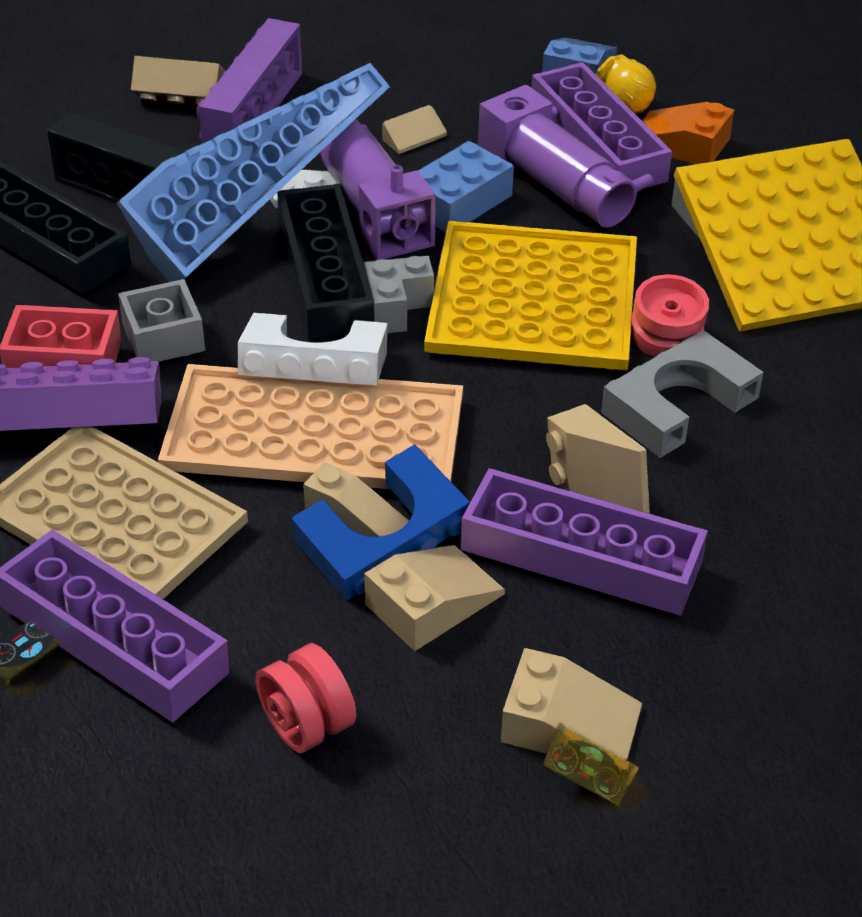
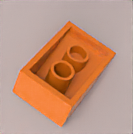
(692, 131)

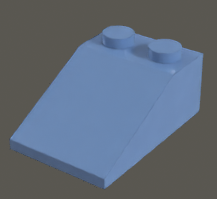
(569, 51)

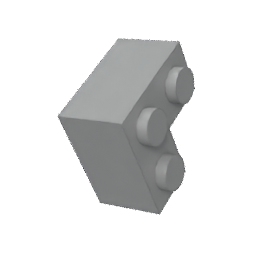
(399, 287)

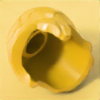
(628, 81)

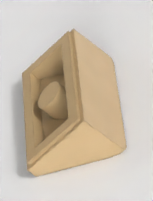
(413, 129)

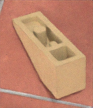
(352, 502)

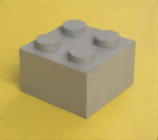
(162, 321)

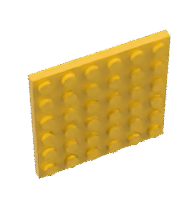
(781, 230)
(533, 295)

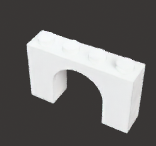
(354, 359)

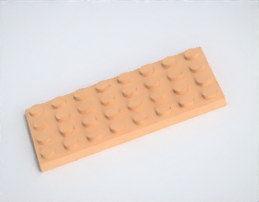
(293, 425)

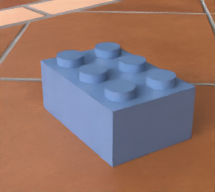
(467, 183)

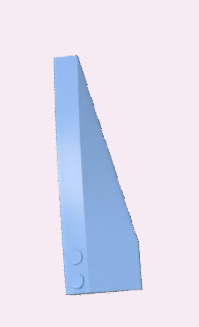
(215, 187)

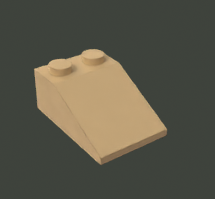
(597, 459)
(428, 592)
(555, 691)

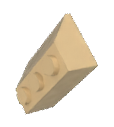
(173, 79)

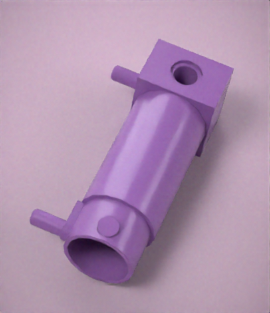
(522, 132)
(392, 206)

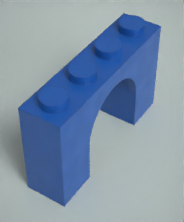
(347, 555)

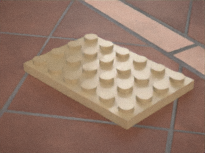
(118, 508)

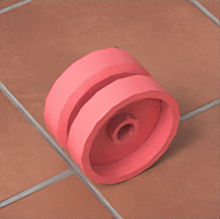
(667, 313)
(306, 697)

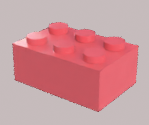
(60, 335)

